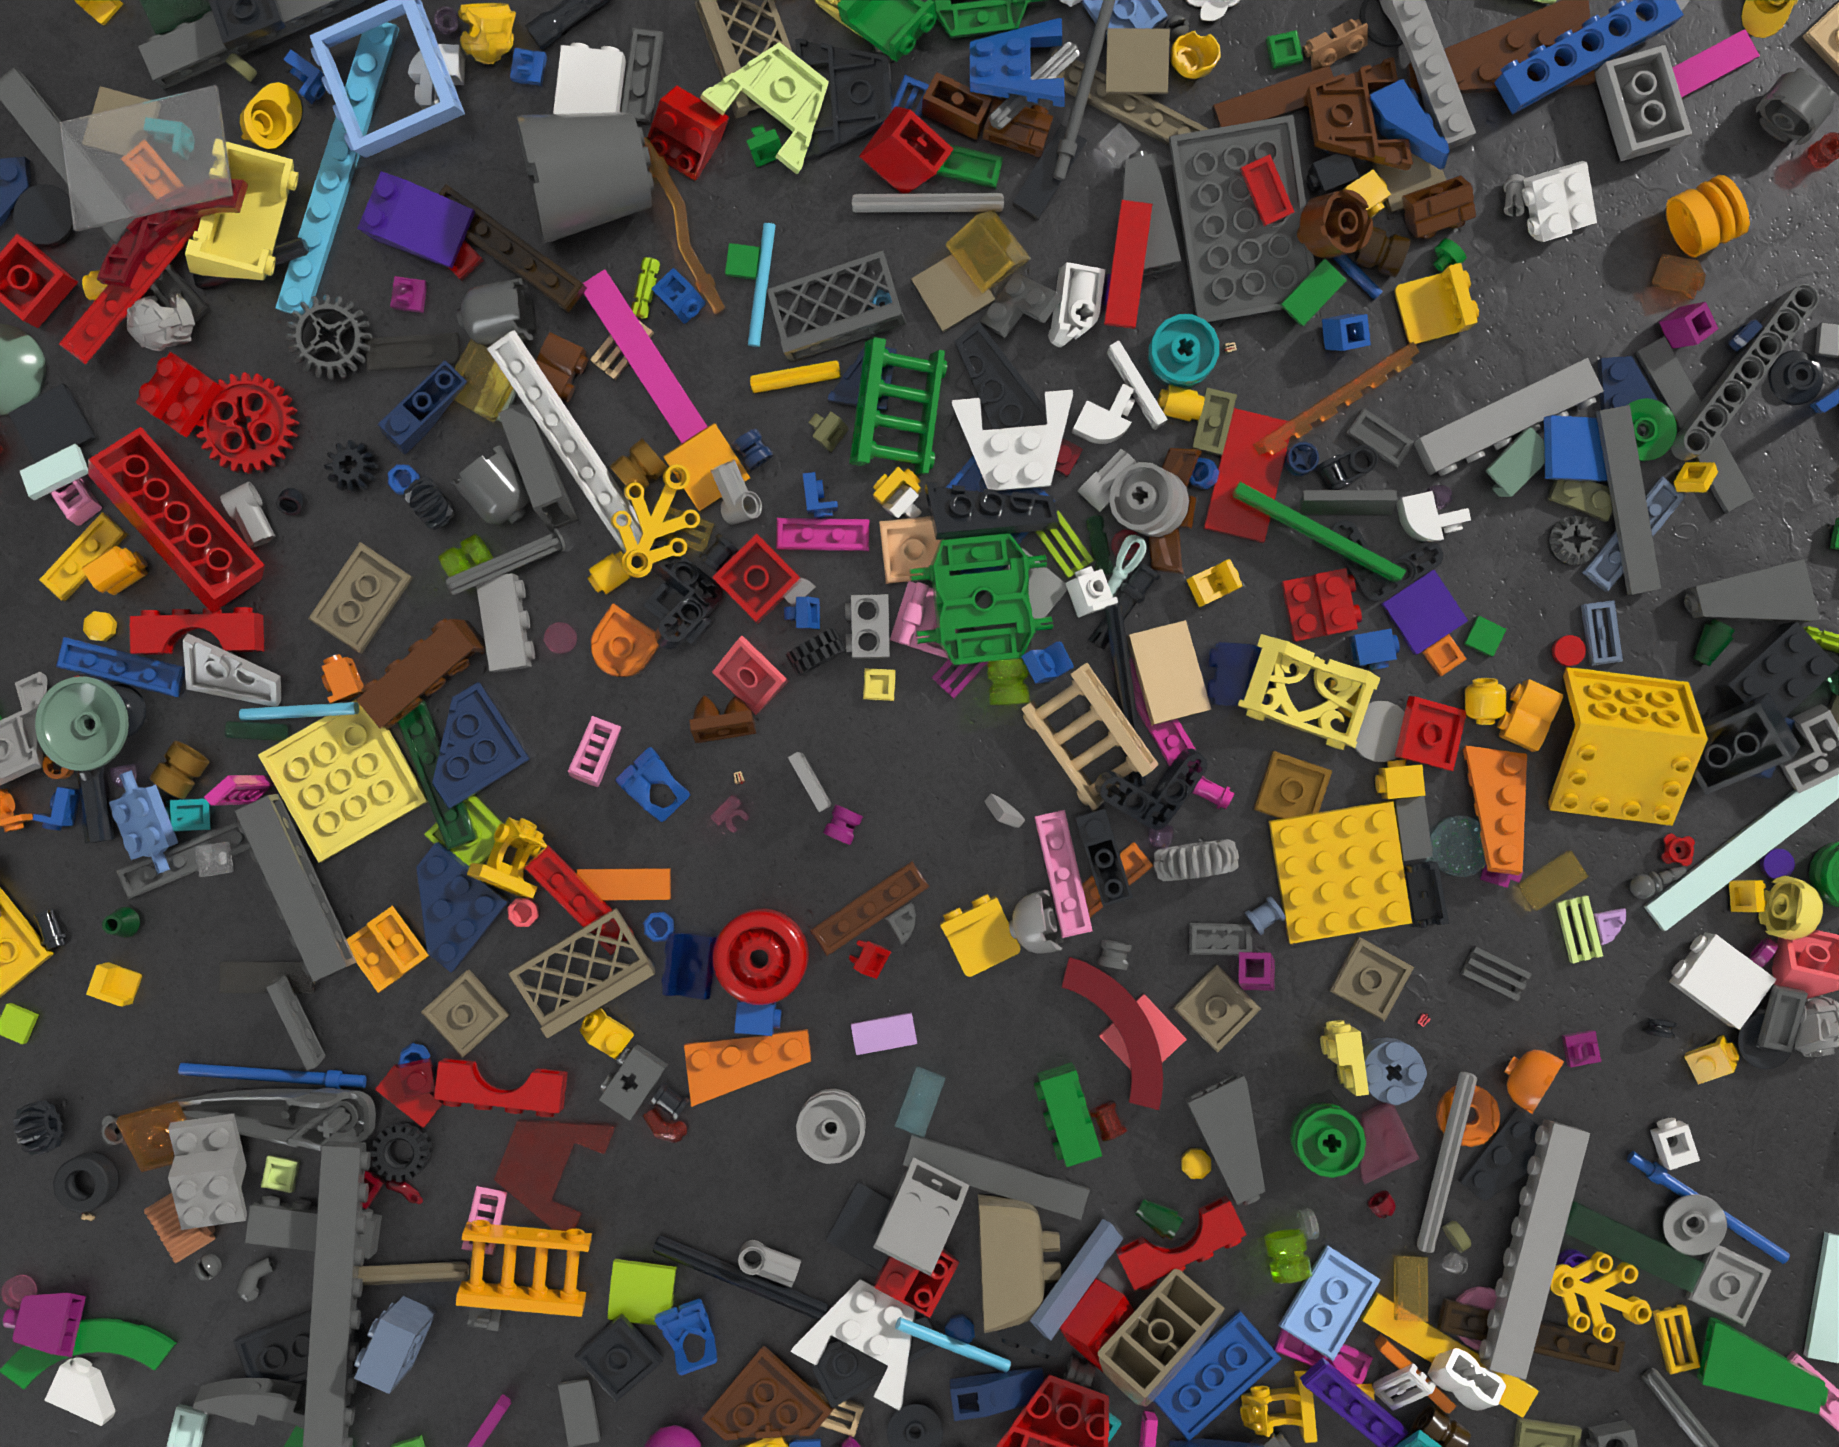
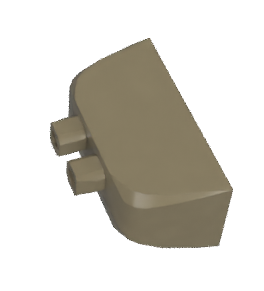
(1013, 1261)
(1159, 1338)

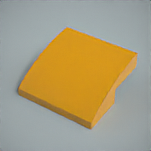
(699, 456)
(386, 949)

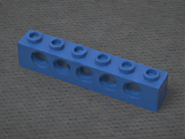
(1521, 91)

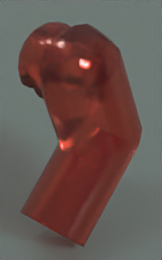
(663, 1130)

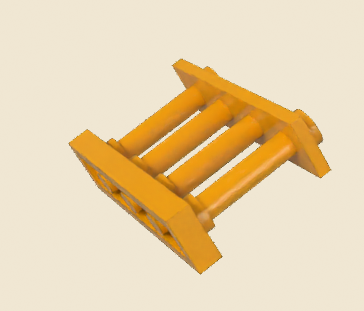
(506, 1294)

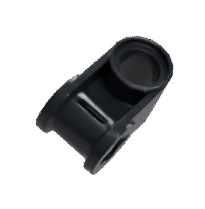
(1342, 470)

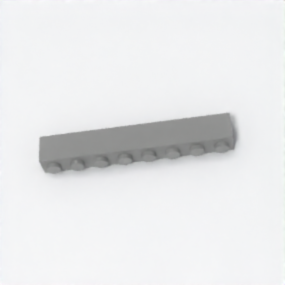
(1533, 1248)

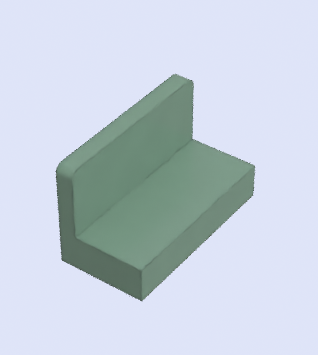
(1517, 463)

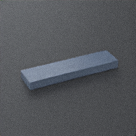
(1607, 564)
(1076, 1279)

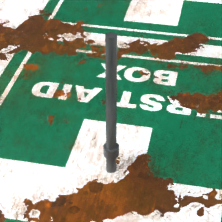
(1067, 146)

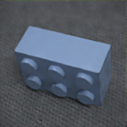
(394, 1344)

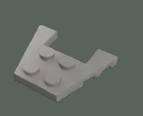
(18, 739)

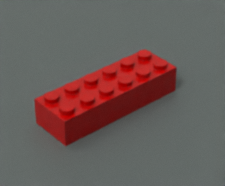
(175, 519)

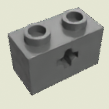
(628, 1099)

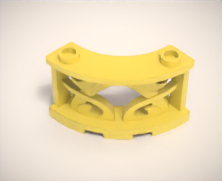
(1276, 658)

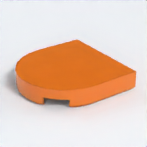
(622, 643)

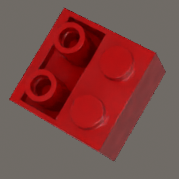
(686, 131)
(905, 151)
(914, 1286)
(1096, 1320)

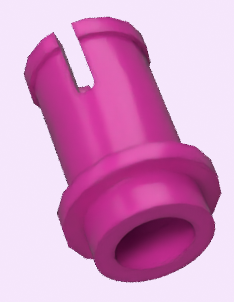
(1213, 793)

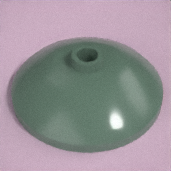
(20, 368)
(65, 718)

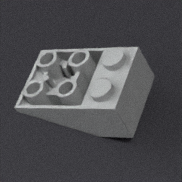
(921, 1216)

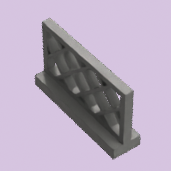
(849, 328)

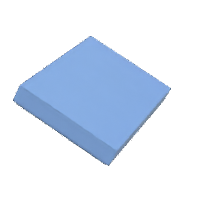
(1329, 1303)

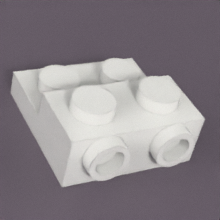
(1559, 201)

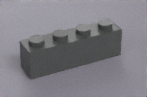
(295, 1225)

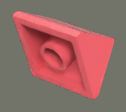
(750, 675)

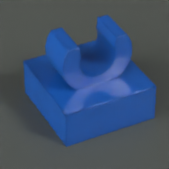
(528, 66)
(805, 613)

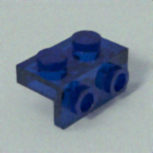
(688, 965)

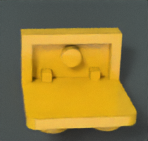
(1437, 305)
(980, 935)

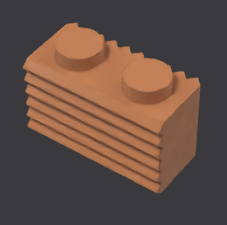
(177, 1241)

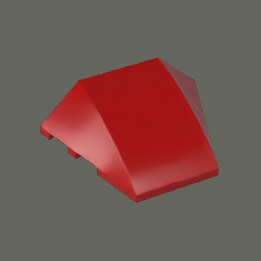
(1061, 1417)

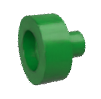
(1448, 254)

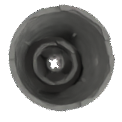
(584, 169)

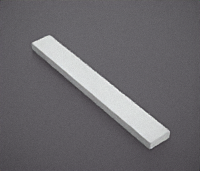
(563, 433)

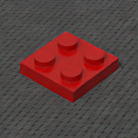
(1430, 733)

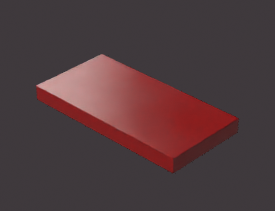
(1244, 464)

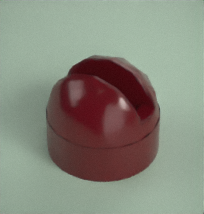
(1382, 1204)

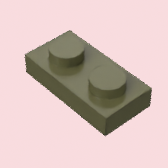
(1214, 421)
(1583, 497)

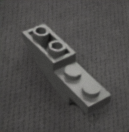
(249, 1397)

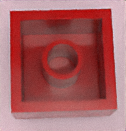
(31, 281)
(757, 578)

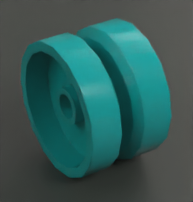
(1185, 333)

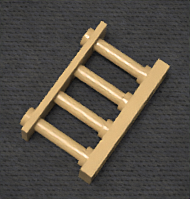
(1102, 708)

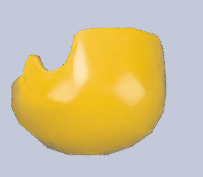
(1194, 55)

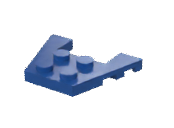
(1003, 64)

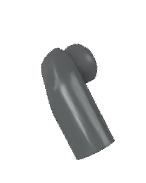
(247, 1284)

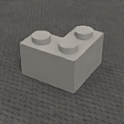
(1820, 756)

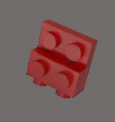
(177, 394)
(1321, 604)

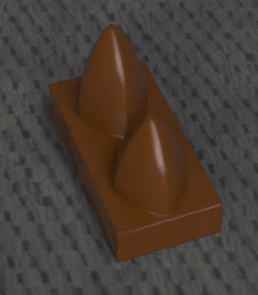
(710, 726)

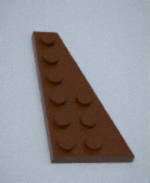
(1480, 58)

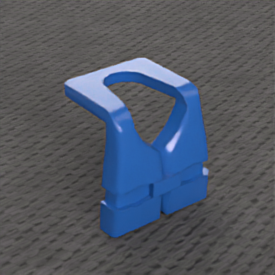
(650, 770)
(678, 1323)

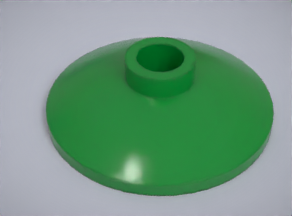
(1659, 426)

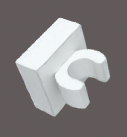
(902, 503)

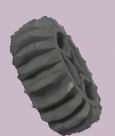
(317, 346)

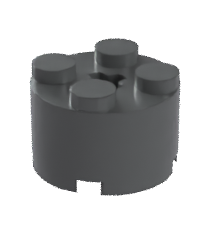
(1795, 107)

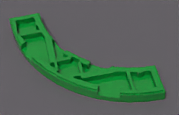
(94, 1336)

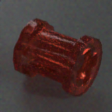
(1823, 156)
(1108, 1121)

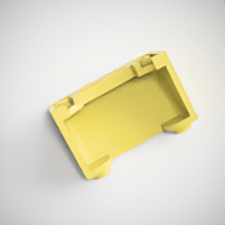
(244, 241)

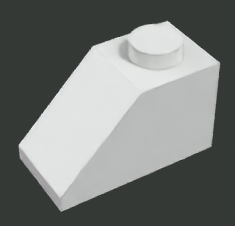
(81, 1391)

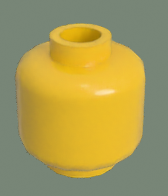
(1485, 700)

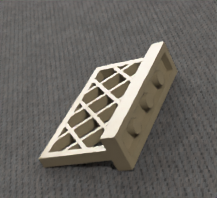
(722, 45)
(595, 996)

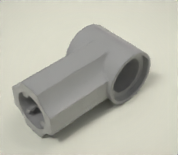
(1098, 486)
(737, 502)
(245, 507)
(772, 1264)

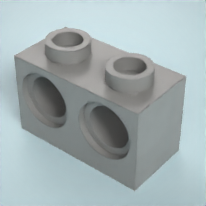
(877, 626)

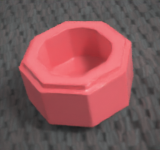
(523, 912)

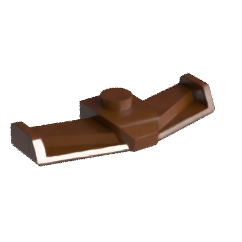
(1166, 550)

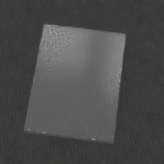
(146, 158)

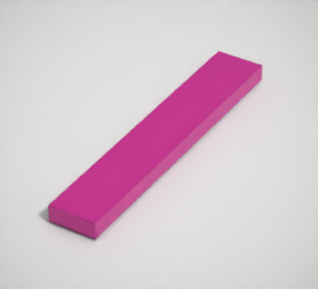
(643, 356)

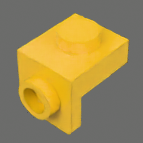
(887, 486)
(1214, 582)
(605, 1033)
(1713, 1060)

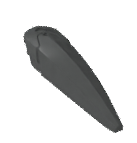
(291, 1115)

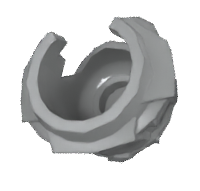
(160, 326)
(1818, 1027)

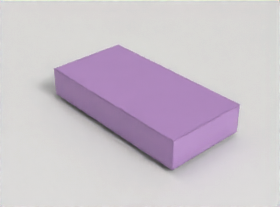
(883, 1033)

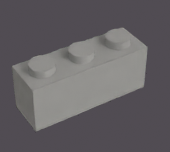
(505, 623)

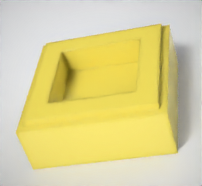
(879, 684)

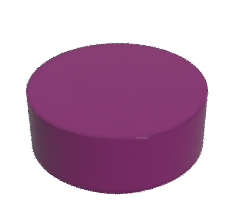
(1763, 952)

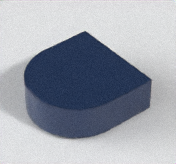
(1744, 334)

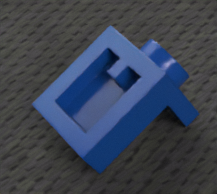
(308, 74)
(679, 295)
(814, 492)
(1048, 663)
(64, 809)

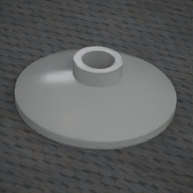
(1697, 1237)

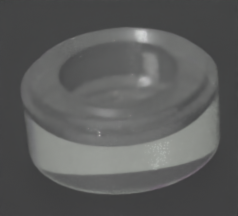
(1308, 1223)

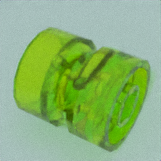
(454, 560)
(1008, 682)
(1288, 1259)

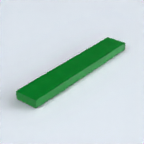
(1318, 532)

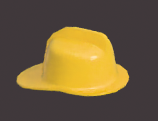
(1766, 17)
(271, 116)

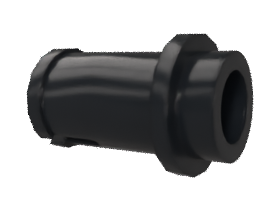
(50, 930)

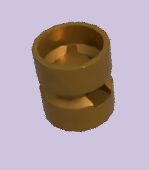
(638, 466)
(178, 771)

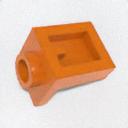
(7, 818)

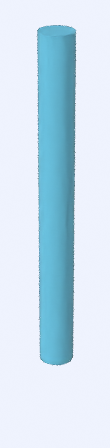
(761, 285)
(299, 711)
(952, 1344)

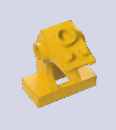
(527, 841)
(1298, 1409)

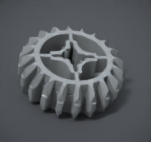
(1196, 860)

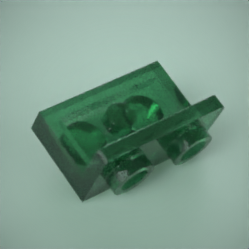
(168, 14)

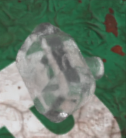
(1456, 1263)

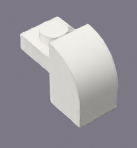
(425, 91)
(1105, 426)
(1421, 519)

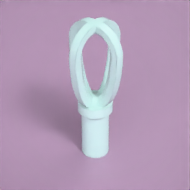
(1120, 574)

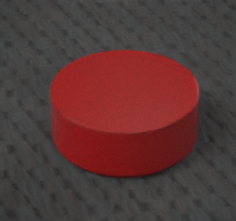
(1568, 650)

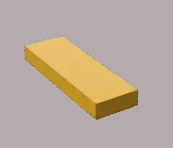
(66, 573)

